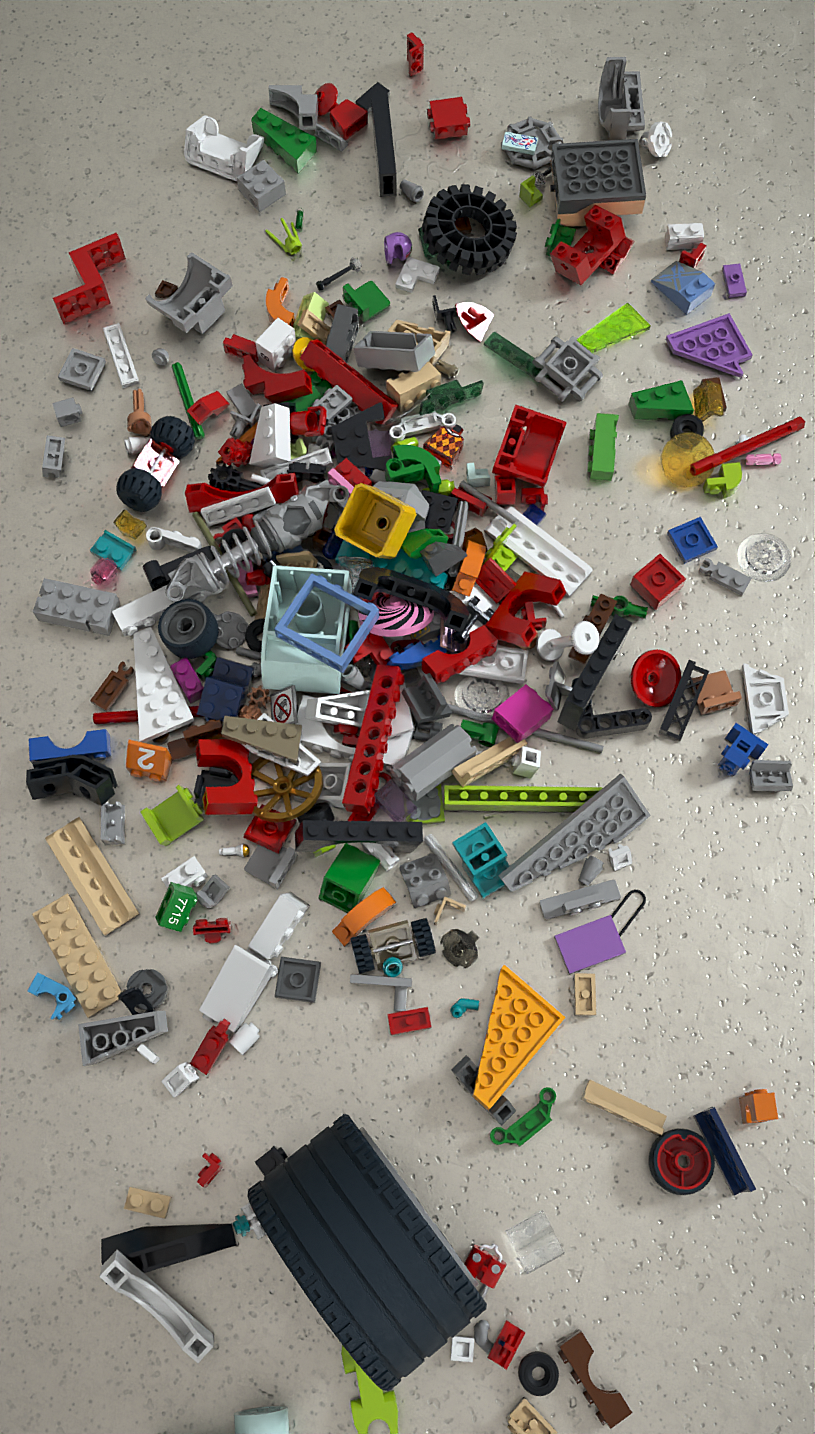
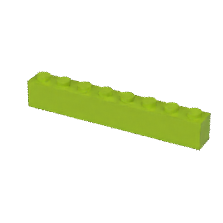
(516, 798)

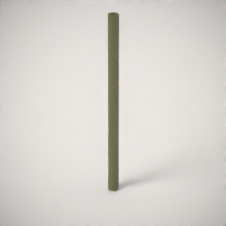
(236, 584)

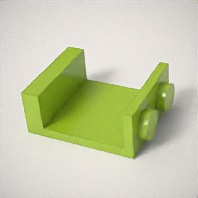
(173, 816)

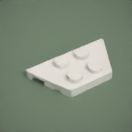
(764, 698)

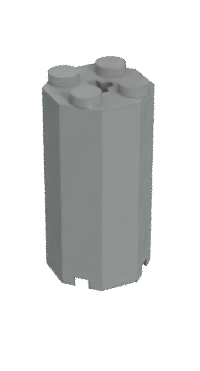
(432, 762)

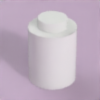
(244, 1037)

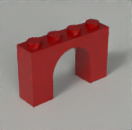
(529, 588)
(234, 757)

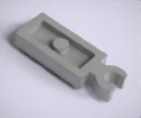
(726, 576)

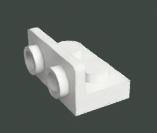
(187, 874)

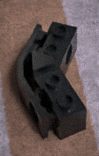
(69, 775)

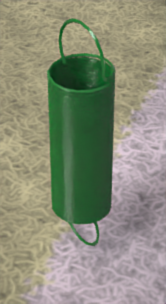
(299, 219)

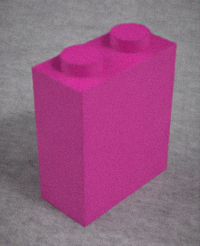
(522, 713)

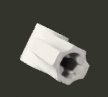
(383, 853)

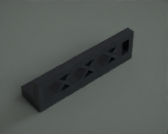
(675, 703)

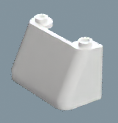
(217, 152)

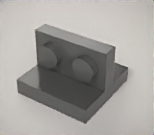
(426, 700)

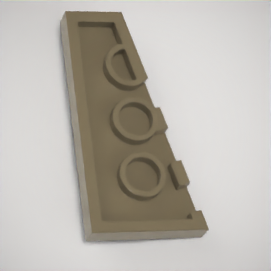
(270, 736)

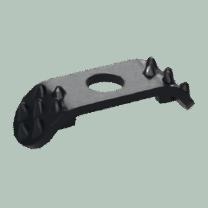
(133, 997)

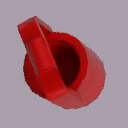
(307, 422)

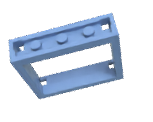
(310, 647)

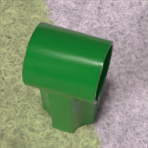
(483, 733)

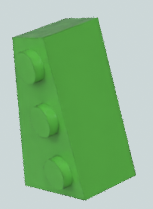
(603, 447)

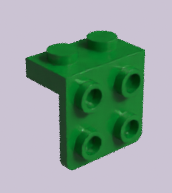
(367, 299)

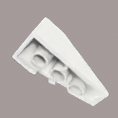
(306, 760)

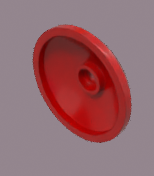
(663, 674)

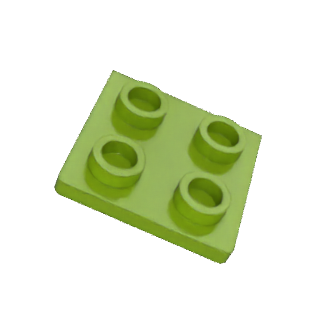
(499, 553)

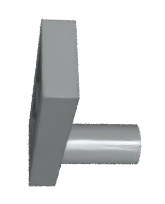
(400, 986)

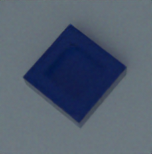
(534, 514)

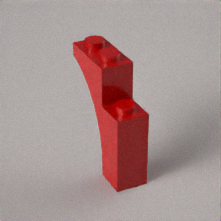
(275, 386)

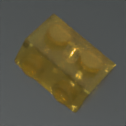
(708, 400)

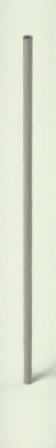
(539, 732)

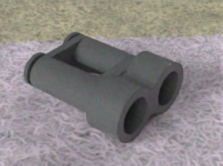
(433, 728)

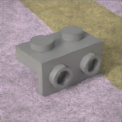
(771, 775)

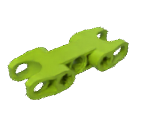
(373, 1402)

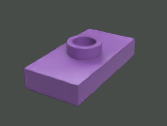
(734, 280)

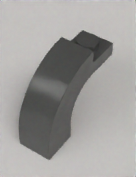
(466, 1074)

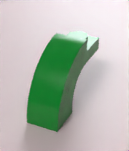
(415, 455)

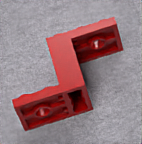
(87, 263)

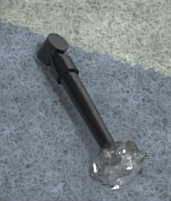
(540, 177)
(355, 265)

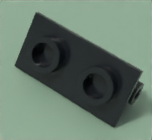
(313, 474)

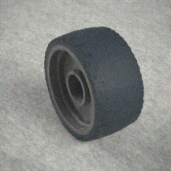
(188, 628)

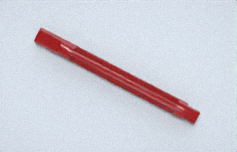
(746, 446)

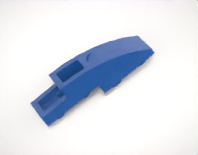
(413, 654)

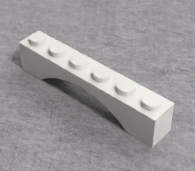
(133, 1283)

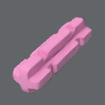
(763, 459)

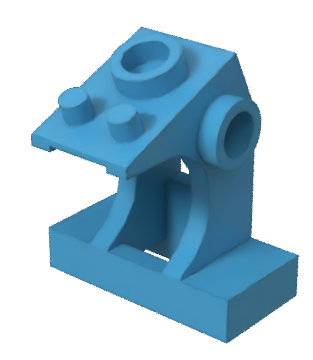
(43, 984)

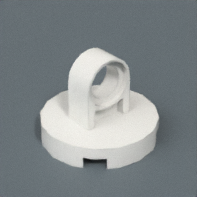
(658, 139)

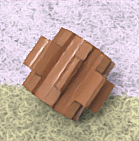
(256, 692)
(249, 712)

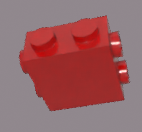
(448, 118)

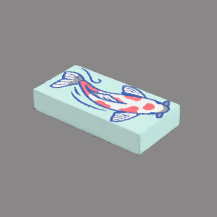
(519, 143)

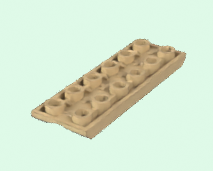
(92, 876)

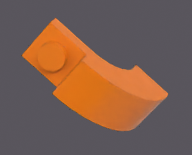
(274, 302)
(469, 568)
(362, 915)

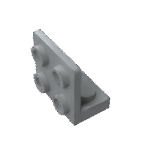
(270, 865)

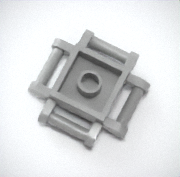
(567, 368)

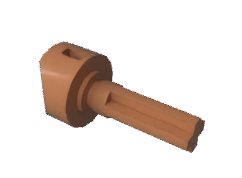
(138, 420)

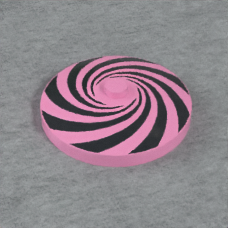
(398, 616)

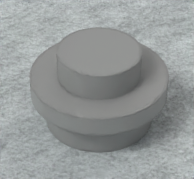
(160, 356)

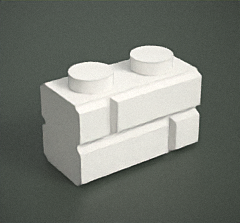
(684, 236)

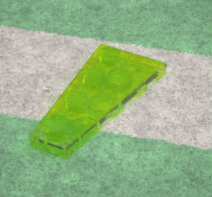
(614, 328)

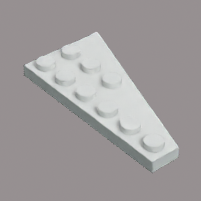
(158, 694)

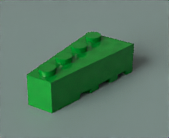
(285, 139)

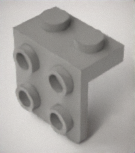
(425, 880)

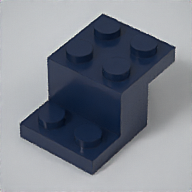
(225, 689)

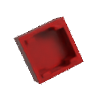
(658, 581)

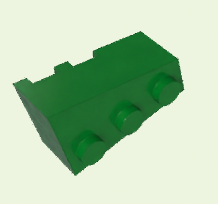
(661, 402)

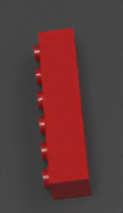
(338, 372)

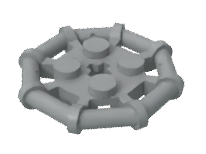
(542, 144)

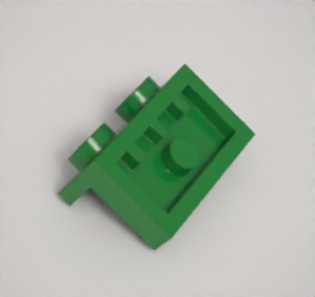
(558, 234)

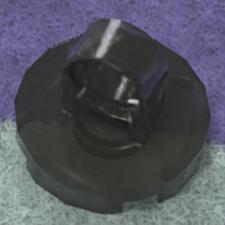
(460, 947)

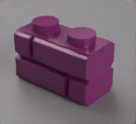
(187, 680)

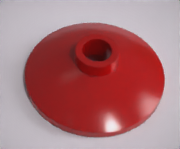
(327, 97)

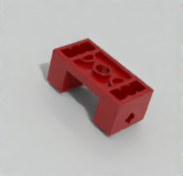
(603, 236)

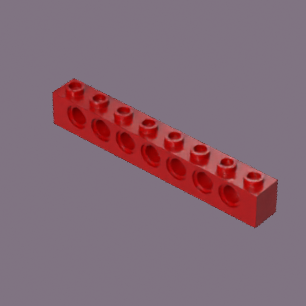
(379, 694)

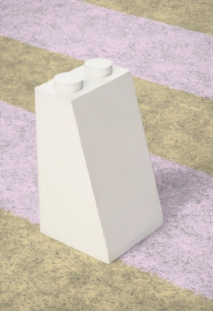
(236, 988)

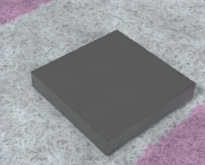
(297, 979)

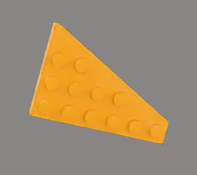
(514, 1034)

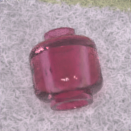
(103, 571)

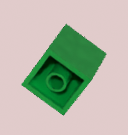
(348, 878)

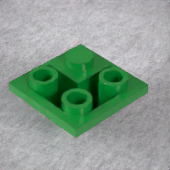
(420, 539)

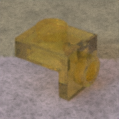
(129, 525)

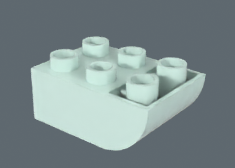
(318, 619)

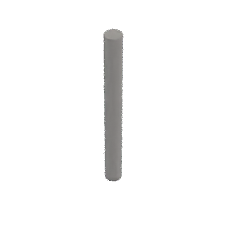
(492, 505)

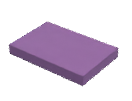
(590, 944)

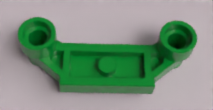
(529, 1123)

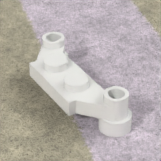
(419, 424)

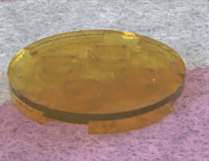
(680, 454)

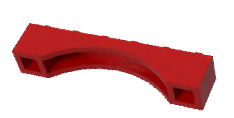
(203, 495)

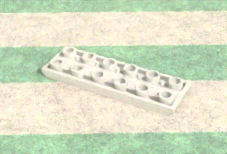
(541, 551)

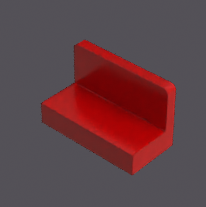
(240, 347)
(475, 505)

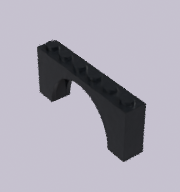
(593, 672)
(316, 834)

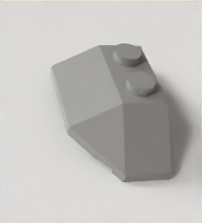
(408, 494)

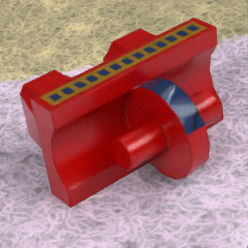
(506, 1344)

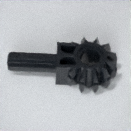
(234, 480)

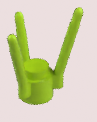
(292, 243)

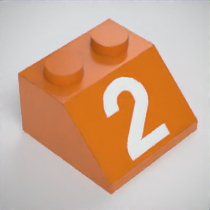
(148, 760)

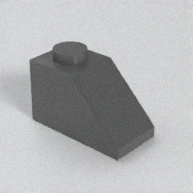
(441, 556)

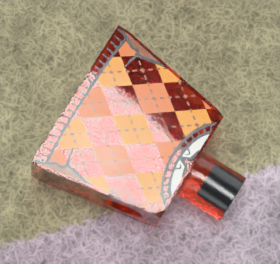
(446, 445)

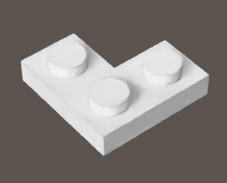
(416, 270)

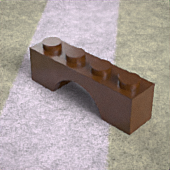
(610, 1404)

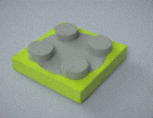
(430, 808)

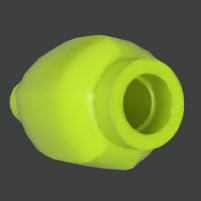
(445, 488)

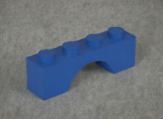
(94, 746)

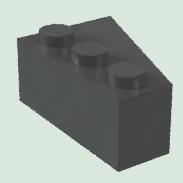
(343, 331)

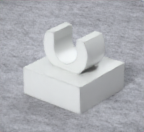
(620, 857)

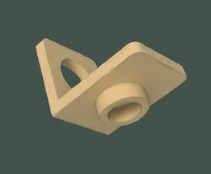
(446, 901)

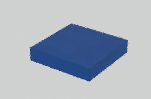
(692, 540)

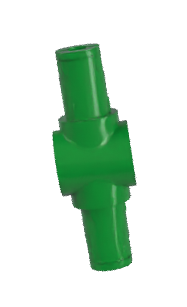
(628, 607)

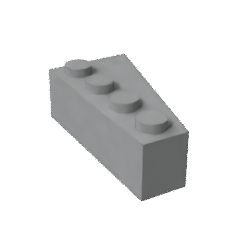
(112, 1036)

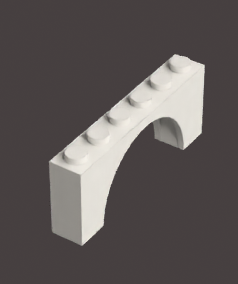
(317, 739)

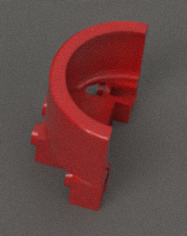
(529, 452)

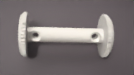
(583, 639)

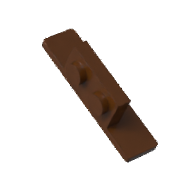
(598, 617)
(187, 745)

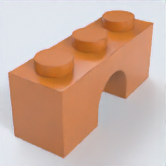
(758, 1106)

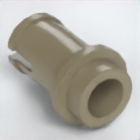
(450, 370)

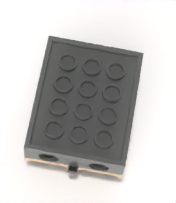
(598, 175)

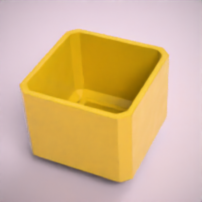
(361, 521)

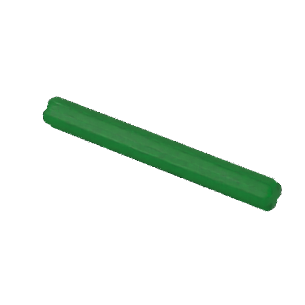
(186, 398)

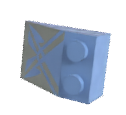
(684, 286)

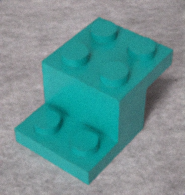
(482, 859)

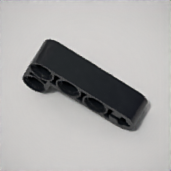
(158, 574)
(612, 720)

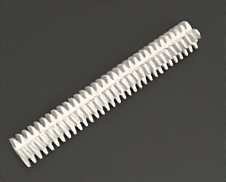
(447, 863)

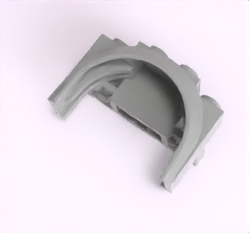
(620, 99)

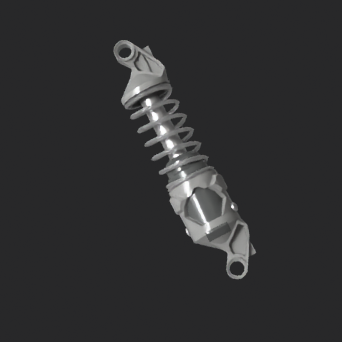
(278, 530)

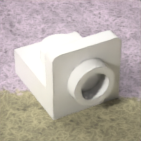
(180, 1078)

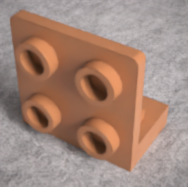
(716, 693)

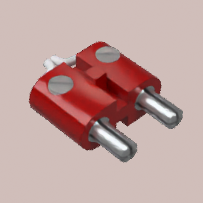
(485, 1266)

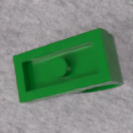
(397, 472)

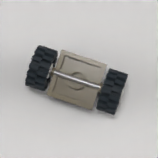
(393, 941)

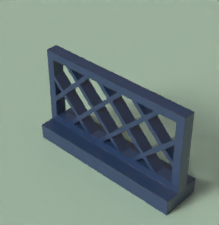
(724, 1151)

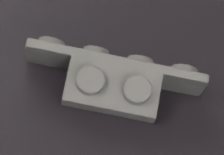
(583, 898)

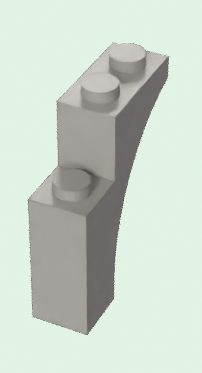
(302, 105)

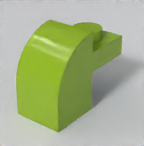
(727, 482)

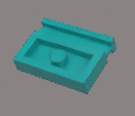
(113, 548)

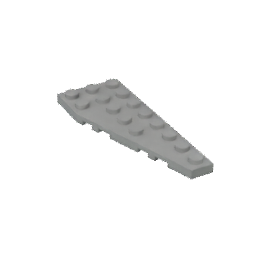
(600, 821)

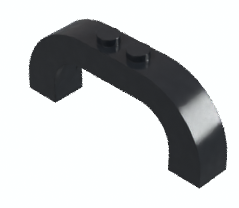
(414, 590)

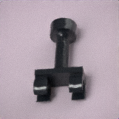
(476, 614)

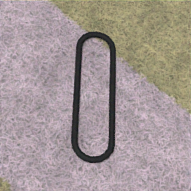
(637, 911)

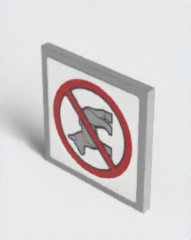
(284, 706)

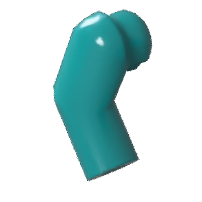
(462, 1005)

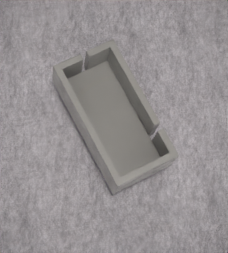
(394, 351)
(76, 606)

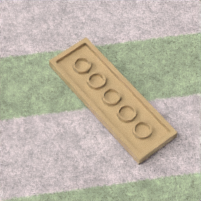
(78, 955)

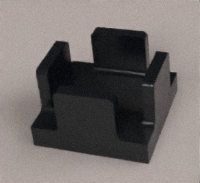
(213, 778)

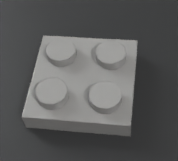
(81, 369)

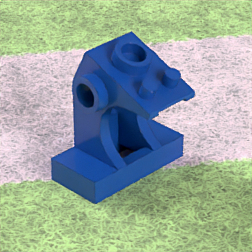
(734, 757)

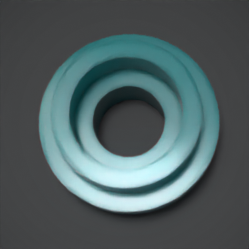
(392, 972)
(241, 1225)

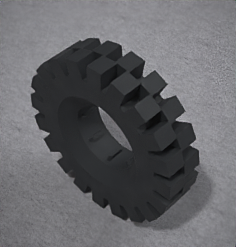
(470, 253)

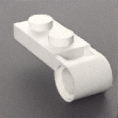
(171, 538)

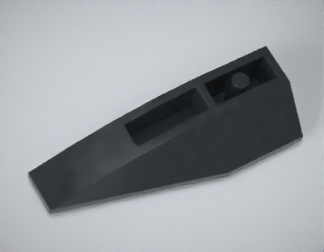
(163, 1246)

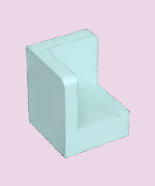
(477, 477)

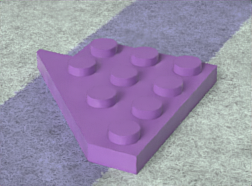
(713, 344)

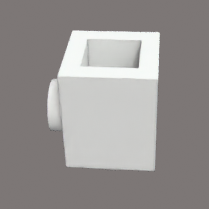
(526, 762)

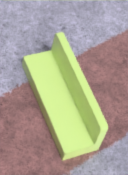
(316, 305)

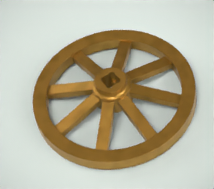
(279, 792)

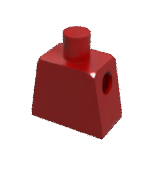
(348, 118)

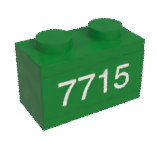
(176, 907)

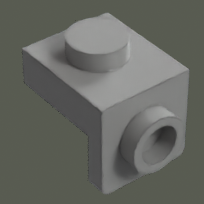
(212, 892)

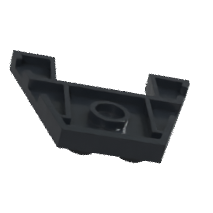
(353, 442)

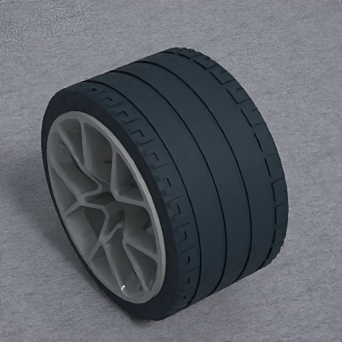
(366, 1252)

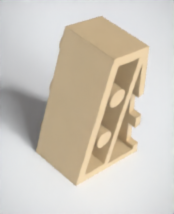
(440, 339)
(412, 386)

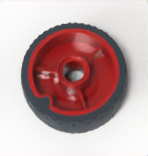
(665, 1166)

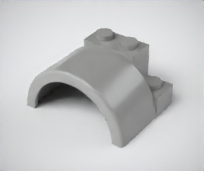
(198, 298)

